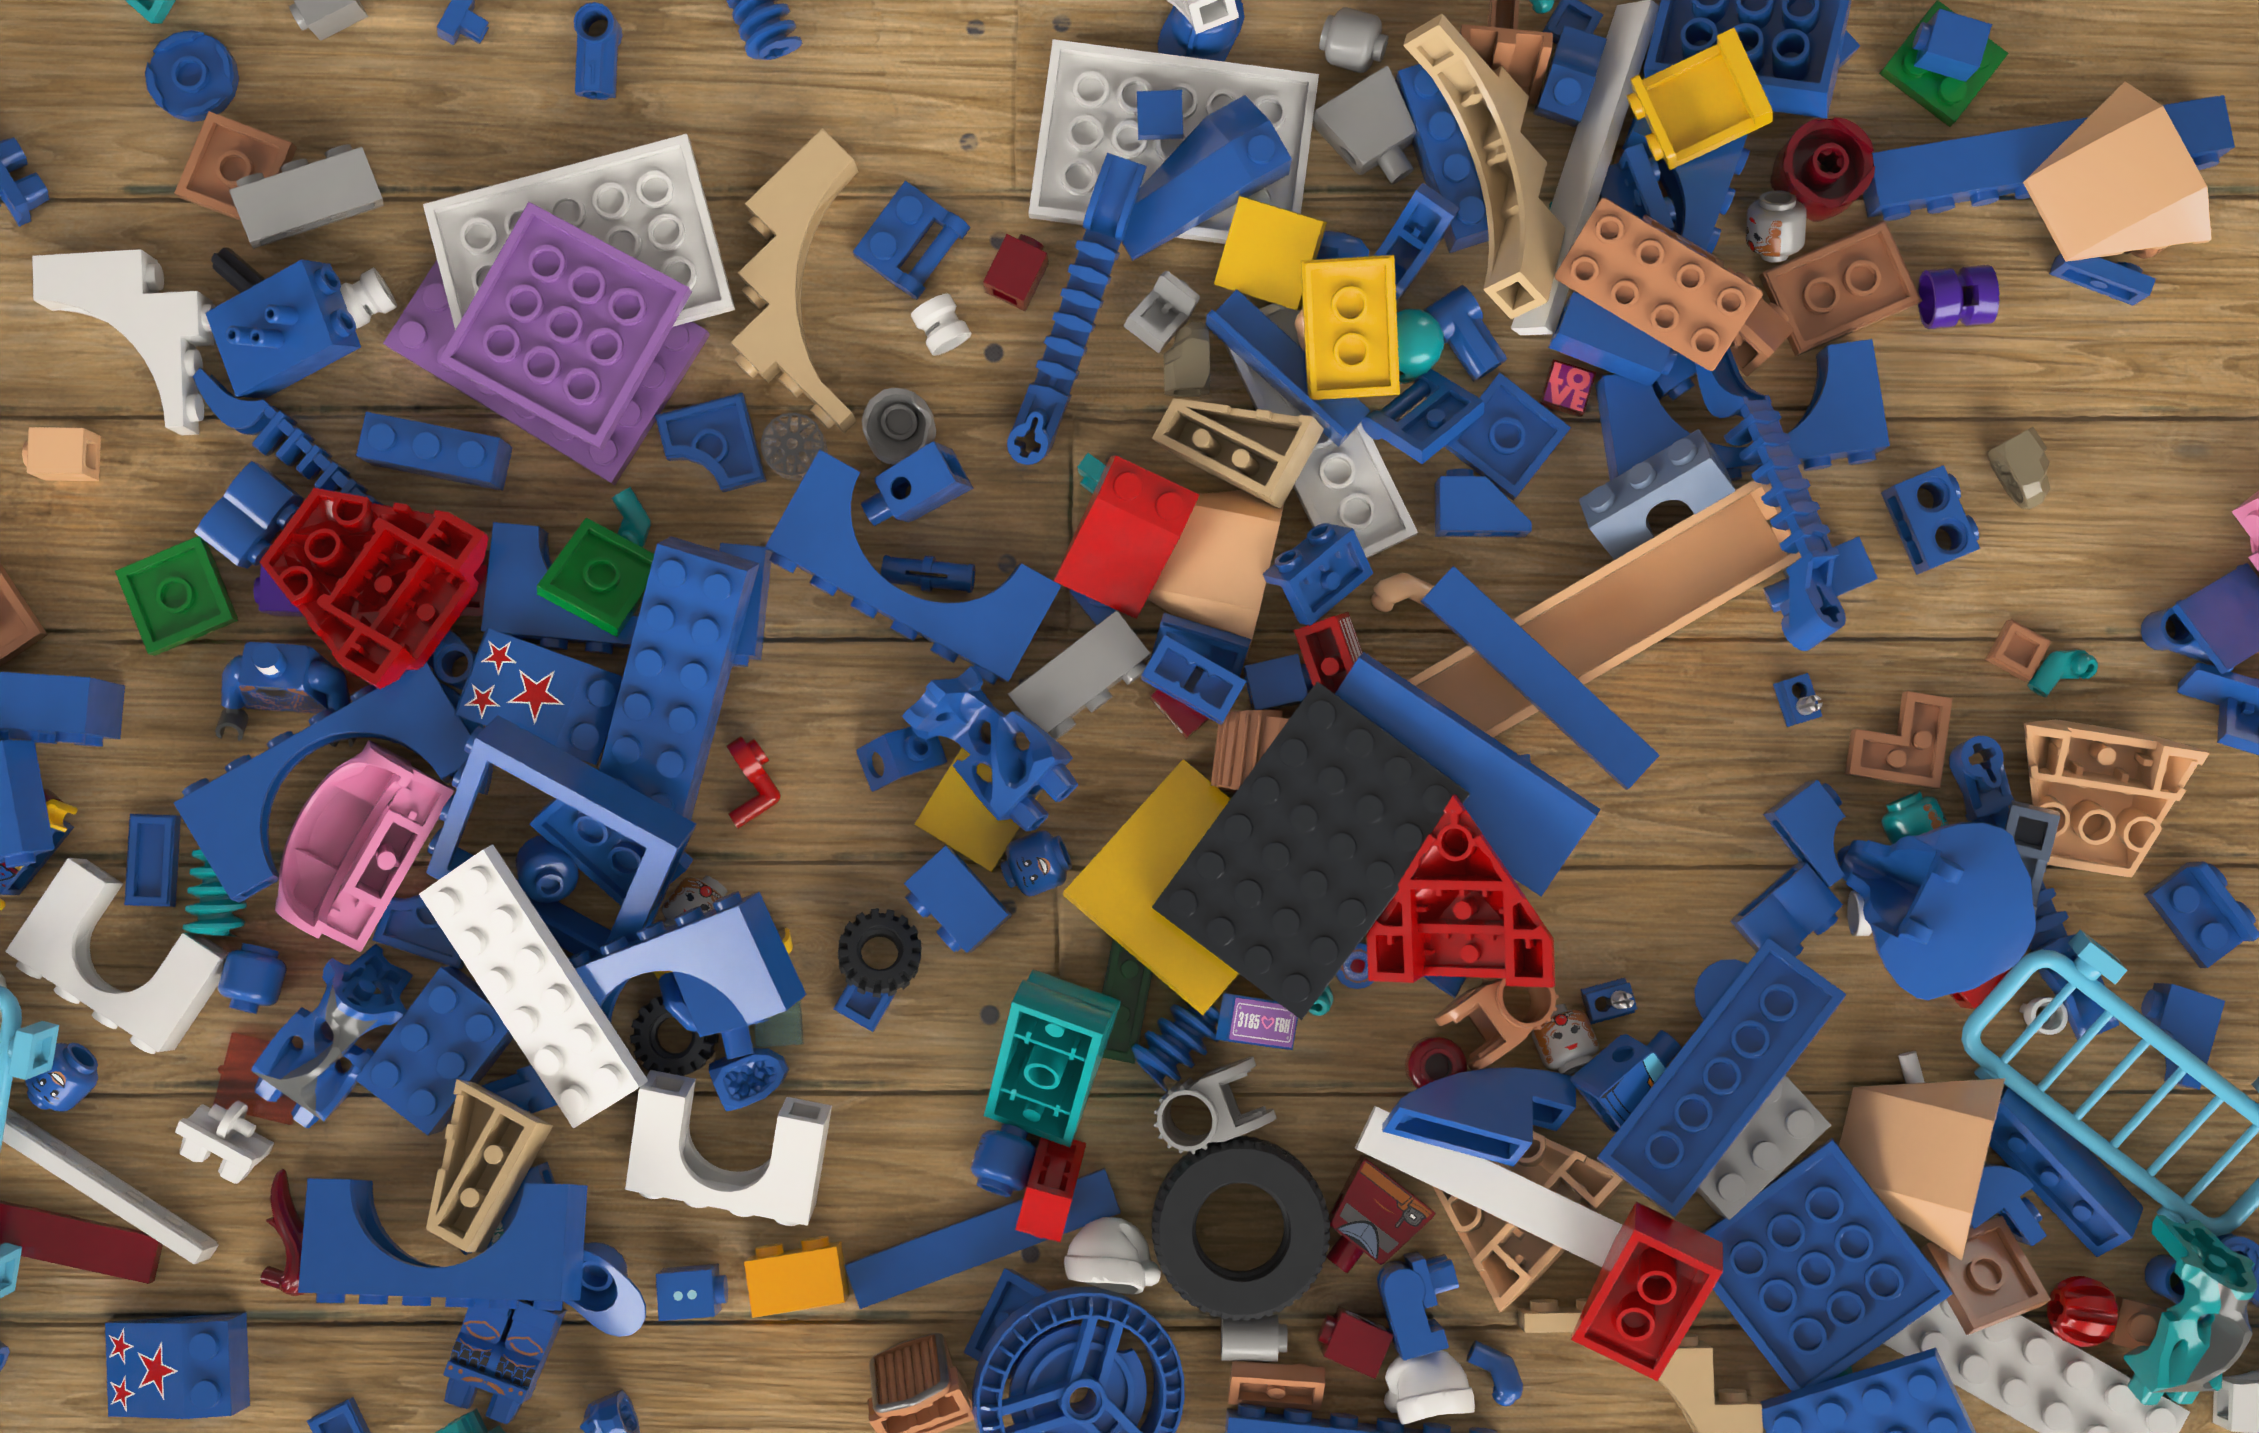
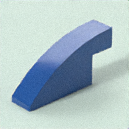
(1485, 1111)

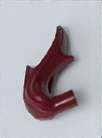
(290, 1228)

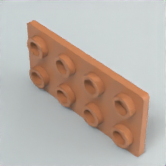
(1659, 283)

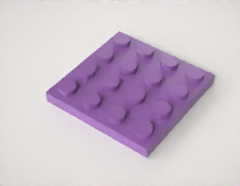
(565, 326)

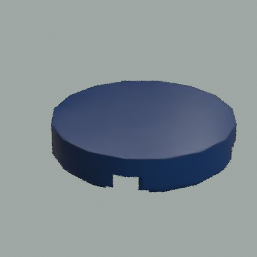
(192, 75)

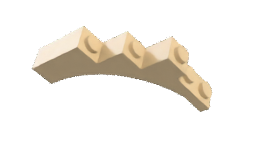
(1490, 113)
(791, 211)
(1686, 1377)

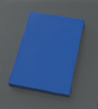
(2225, 617)

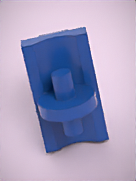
(24, 193)

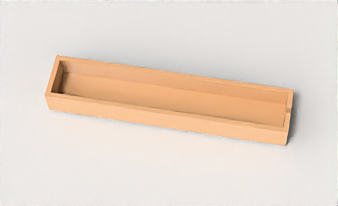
(1625, 605)

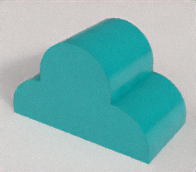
(1050, 1056)

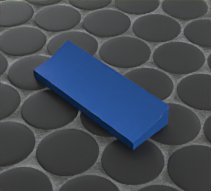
(1516, 805)

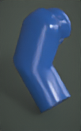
(1506, 1379)

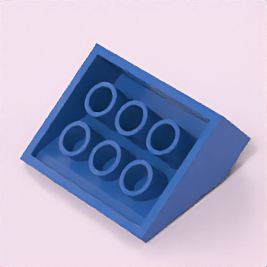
(1788, 42)

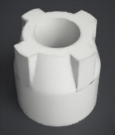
(2055, 1022)

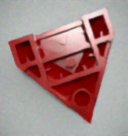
(1460, 915)

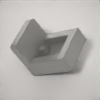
(1162, 311)

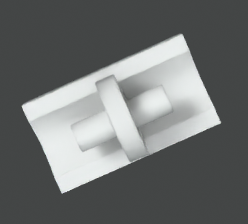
(225, 1135)

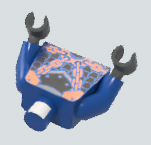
(279, 680)

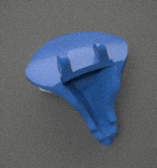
(1944, 905)

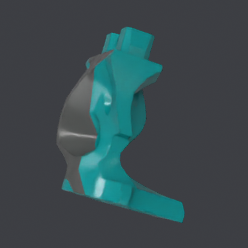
(2188, 1352)

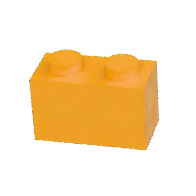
(796, 1277)

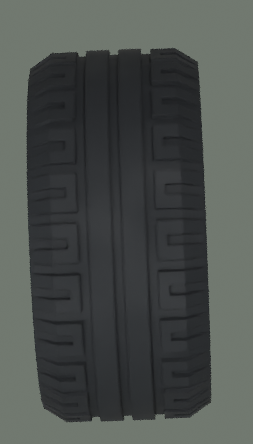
(1252, 1291)

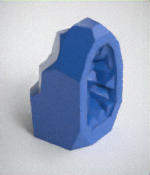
(747, 1077)
(611, 1415)

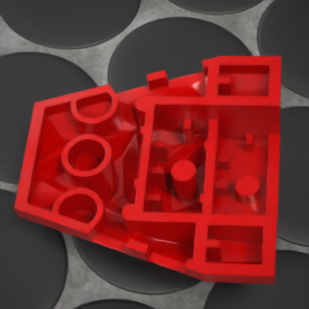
(376, 579)

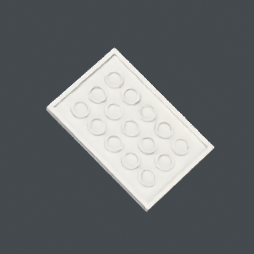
(1094, 113)
(633, 199)

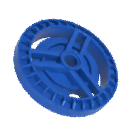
(1075, 1359)

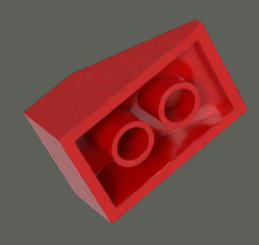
(1125, 536)
(1649, 1291)

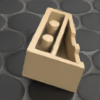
(1241, 446)
(482, 1165)

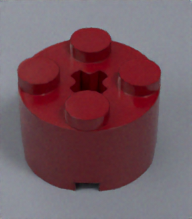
(1839, 147)

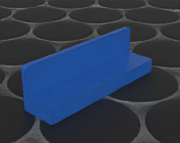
(1281, 364)
(2065, 1175)

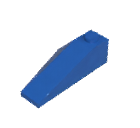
(1221, 159)

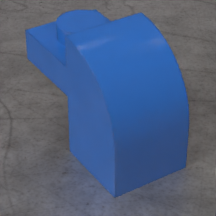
(2001, 1194)

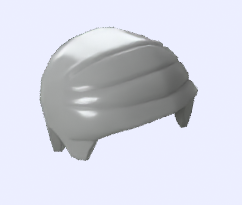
(897, 424)

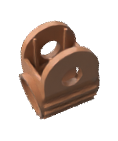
(1242, 743)
(1498, 1028)

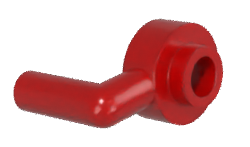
(750, 759)

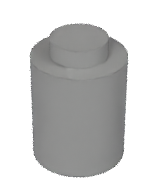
(1253, 1339)

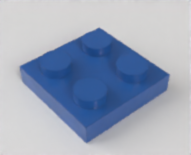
(1509, 437)

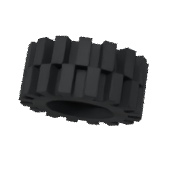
(879, 925)
(654, 1055)

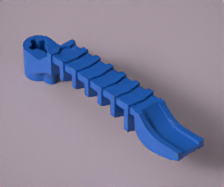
(1105, 228)
(273, 427)
(1812, 605)
(1987, 801)

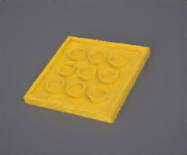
(1135, 870)

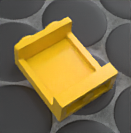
(1701, 102)

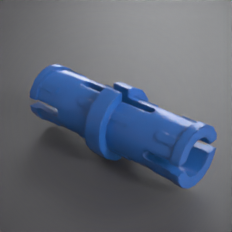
(959, 576)

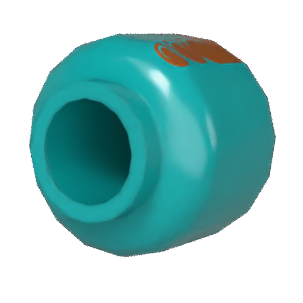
(1912, 816)

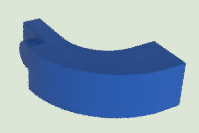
(1417, 234)

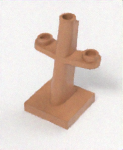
(1519, 52)

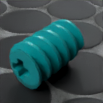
(215, 906)

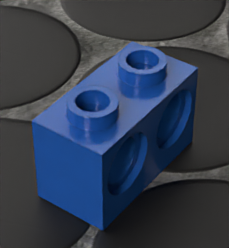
(1919, 524)
(1193, 679)

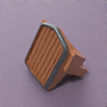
(917, 1388)

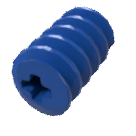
(762, 28)
(1176, 1042)

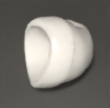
(1111, 1257)
(1427, 1387)

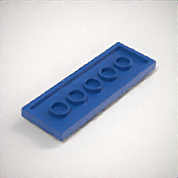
(1721, 1077)

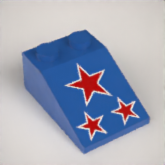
(542, 693)
(178, 1366)

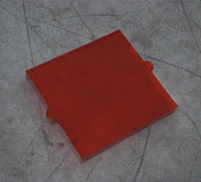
(239, 1082)

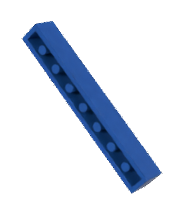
(2000, 162)

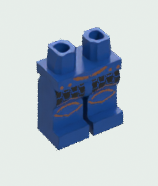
(500, 1364)

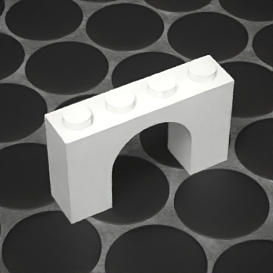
(57, 946)
(669, 1166)

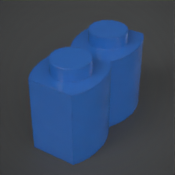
(249, 515)
(1789, 911)

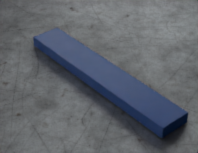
(1540, 678)
(968, 1244)

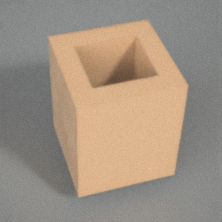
(62, 454)

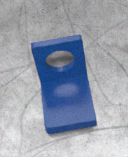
(902, 756)

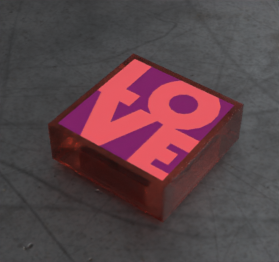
(1567, 388)

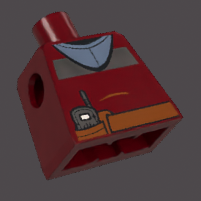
(1373, 1216)

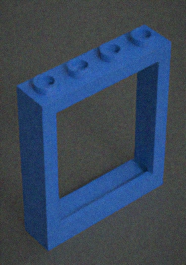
(586, 790)

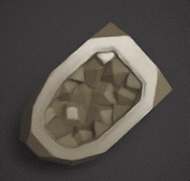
(1188, 362)
(2022, 468)

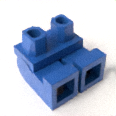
(1404, 1295)

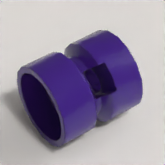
(1964, 296)

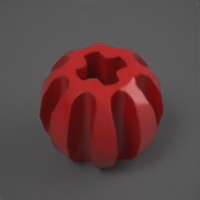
(2082, 1311)

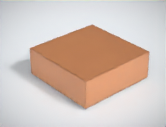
(2018, 650)

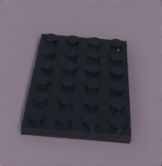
(1308, 850)

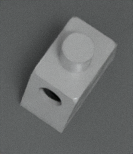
(1369, 126)

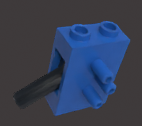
(279, 324)

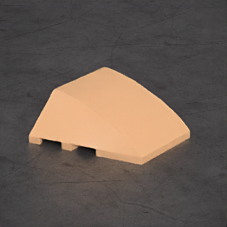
(2121, 183)
(1221, 563)
(2107, 788)
(1924, 1151)
(1509, 1256)

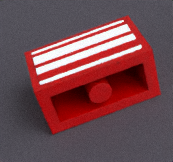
(1329, 649)

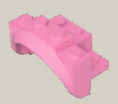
(357, 841)

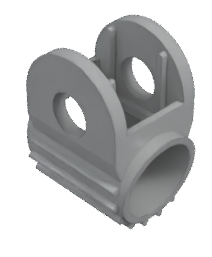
(1216, 1093)

